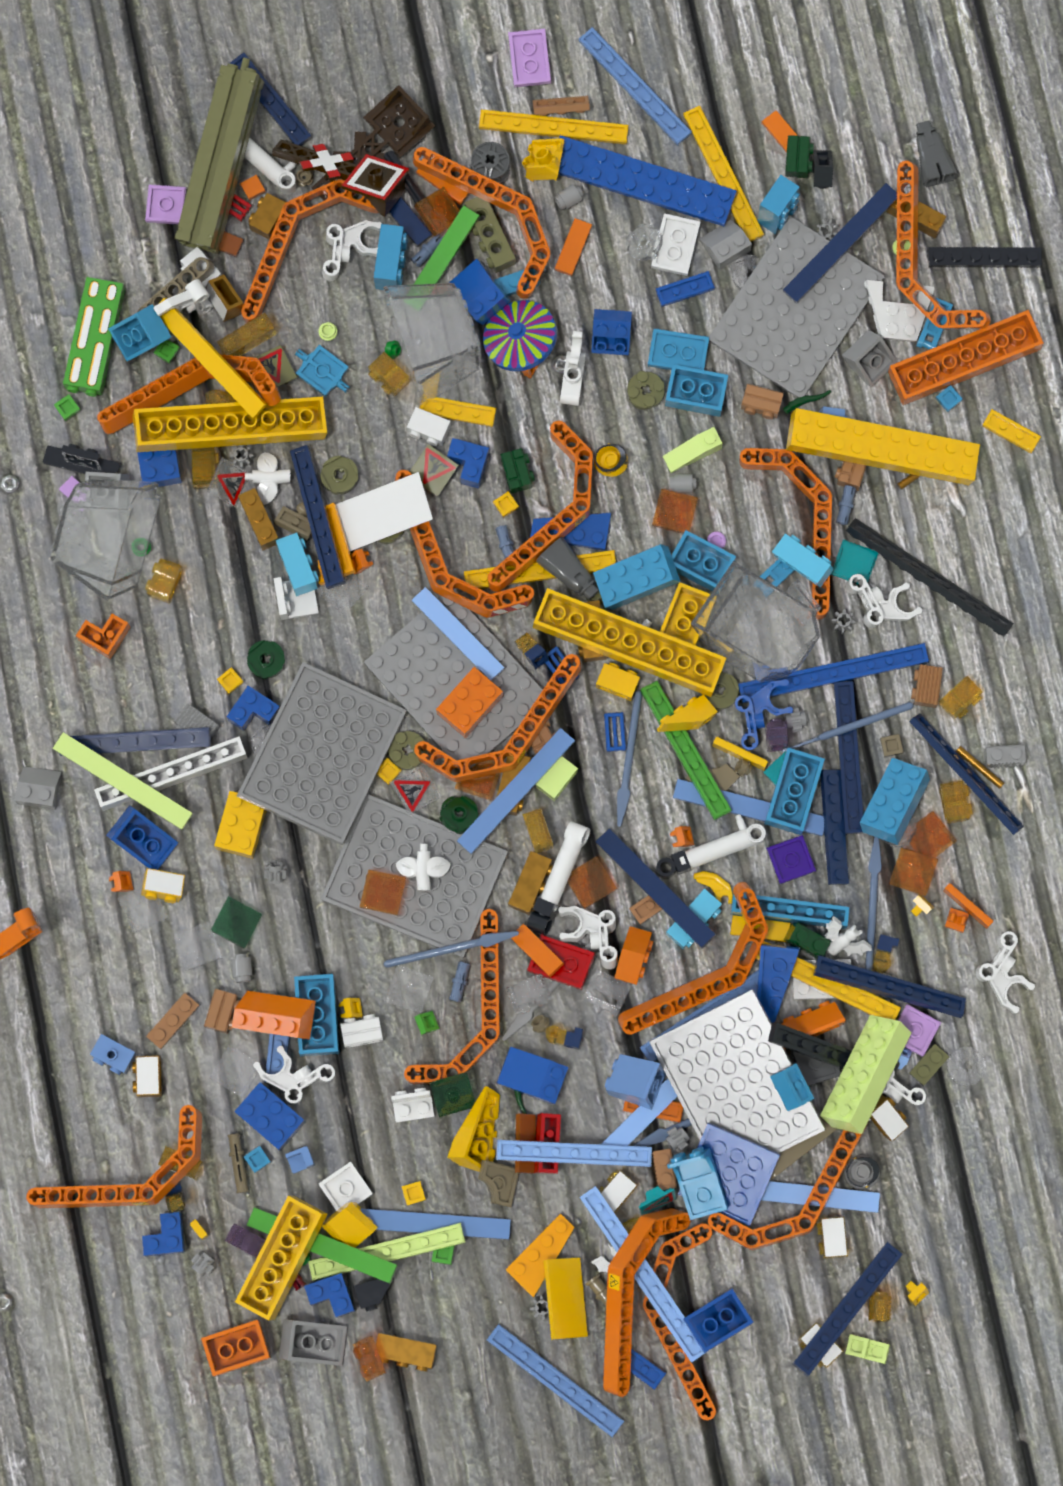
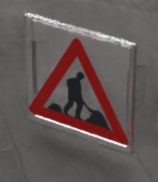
(228, 482)
(415, 789)

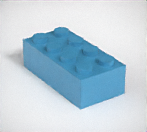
(636, 577)
(794, 791)
(894, 801)
(324, 1025)

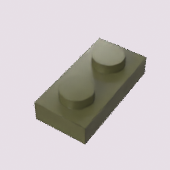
(929, 1065)

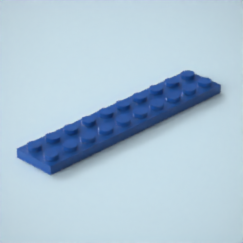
(646, 182)

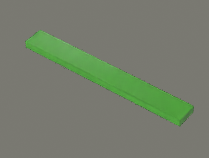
(687, 753)
(333, 1250)

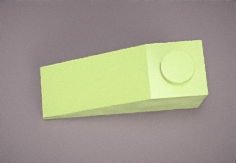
(693, 450)

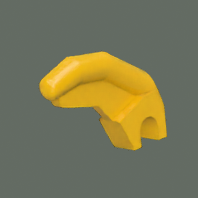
(716, 883)

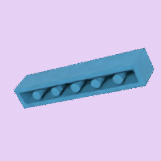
(796, 911)

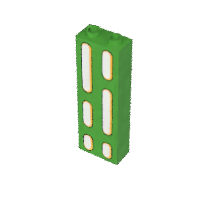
(92, 339)

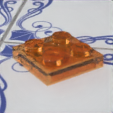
(437, 211)
(674, 511)
(482, 786)
(931, 836)
(913, 871)
(590, 883)
(383, 892)
(369, 1359)

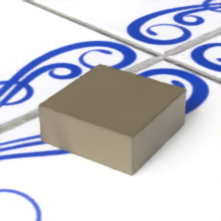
(891, 745)

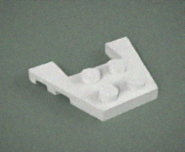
(896, 319)

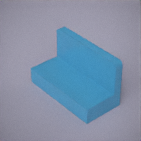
(792, 1087)

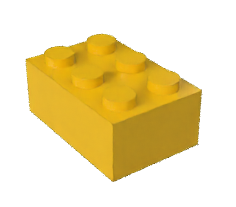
(682, 611)
(239, 827)

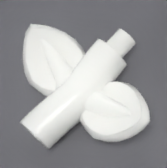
(268, 477)
(423, 867)

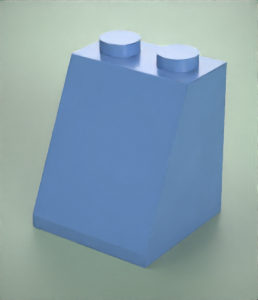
(635, 1080)

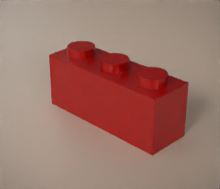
(547, 1131)

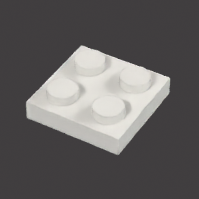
(345, 1187)

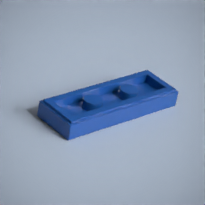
(685, 289)
(645, 1370)

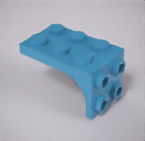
(699, 1182)

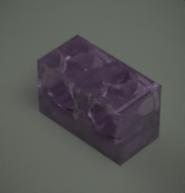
(776, 735)
(245, 1240)

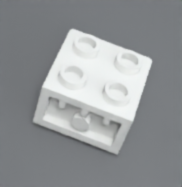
(291, 605)
(412, 1105)

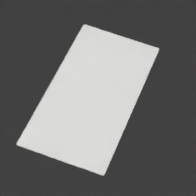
(384, 511)

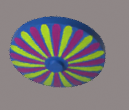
(520, 335)

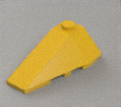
(477, 1132)

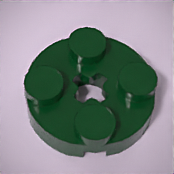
(266, 648)
(457, 804)

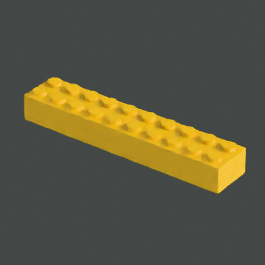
(228, 425)
(882, 446)
(629, 642)

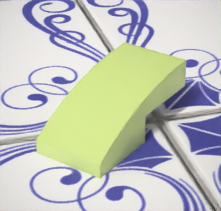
(867, 1349)

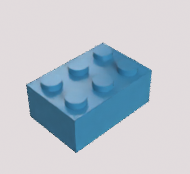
(778, 204)
(390, 256)
(139, 332)
(696, 390)
(701, 560)

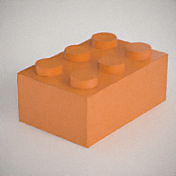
(469, 702)
(236, 1348)

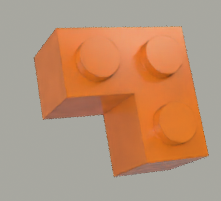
(106, 639)
(634, 955)

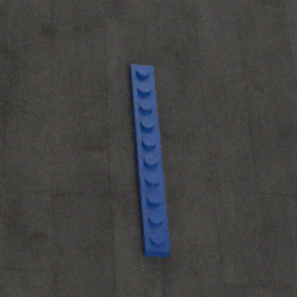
(843, 671)

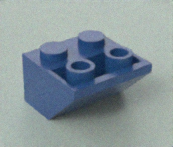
(611, 332)

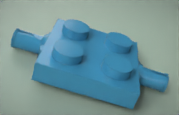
(322, 370)

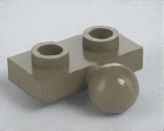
(294, 521)

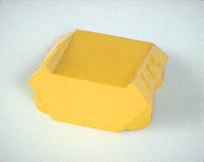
(543, 159)
(349, 1225)

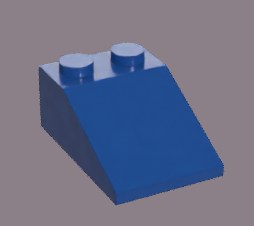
(480, 292)
(142, 838)
(532, 1075)
(718, 1320)

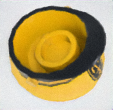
(610, 460)

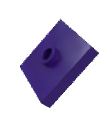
(791, 859)

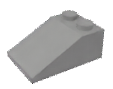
(312, 1342)

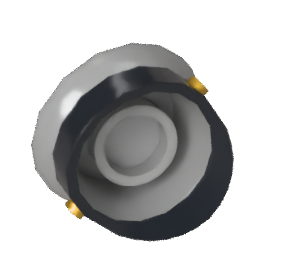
(862, 1172)

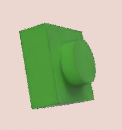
(166, 351)
(67, 407)
(426, 1022)
(443, 1256)

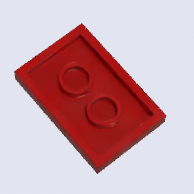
(575, 959)

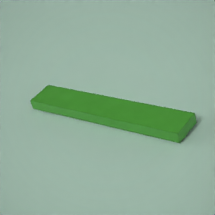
(448, 247)

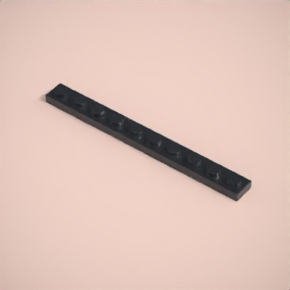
(929, 577)

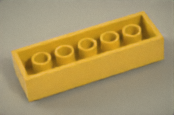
(281, 1258)

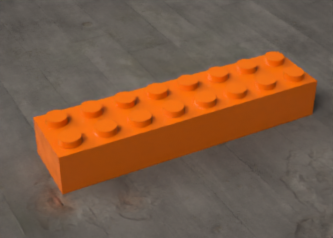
(965, 357)

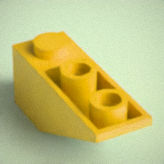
(691, 717)

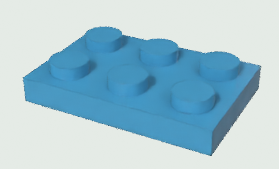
(677, 349)

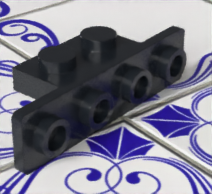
(78, 460)

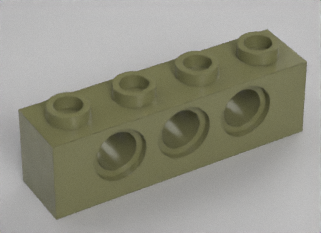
(505, 257)

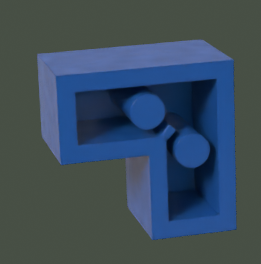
(473, 459)
(252, 704)
(171, 1239)
(332, 1289)

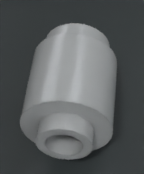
(568, 197)
(682, 483)
(241, 968)

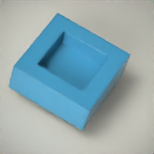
(949, 398)
(257, 1159)

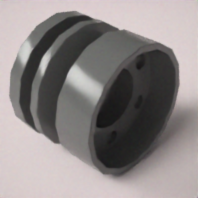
(495, 153)

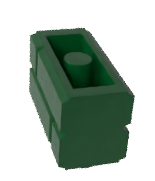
(798, 156)
(516, 470)
(807, 940)

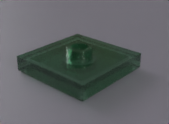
(236, 922)
(452, 1094)

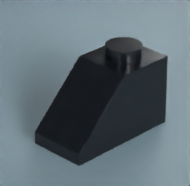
(822, 168)
(372, 1293)

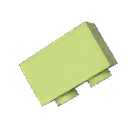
(557, 778)

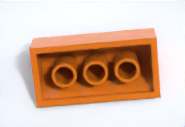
(274, 1014)
(817, 1021)

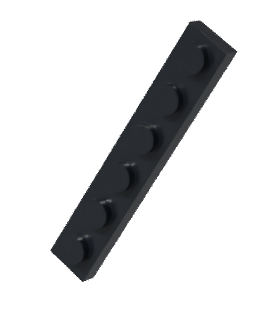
(985, 257)
(808, 1045)

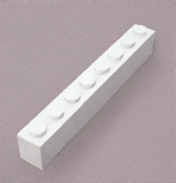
(178, 771)

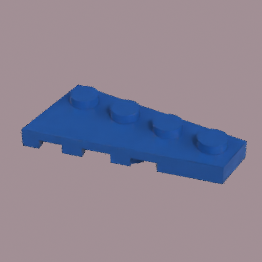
(590, 533)
(774, 975)

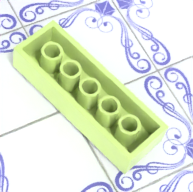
(865, 1074)

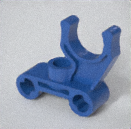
(754, 712)

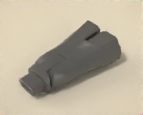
(934, 159)
(565, 566)

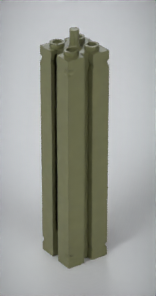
(220, 157)

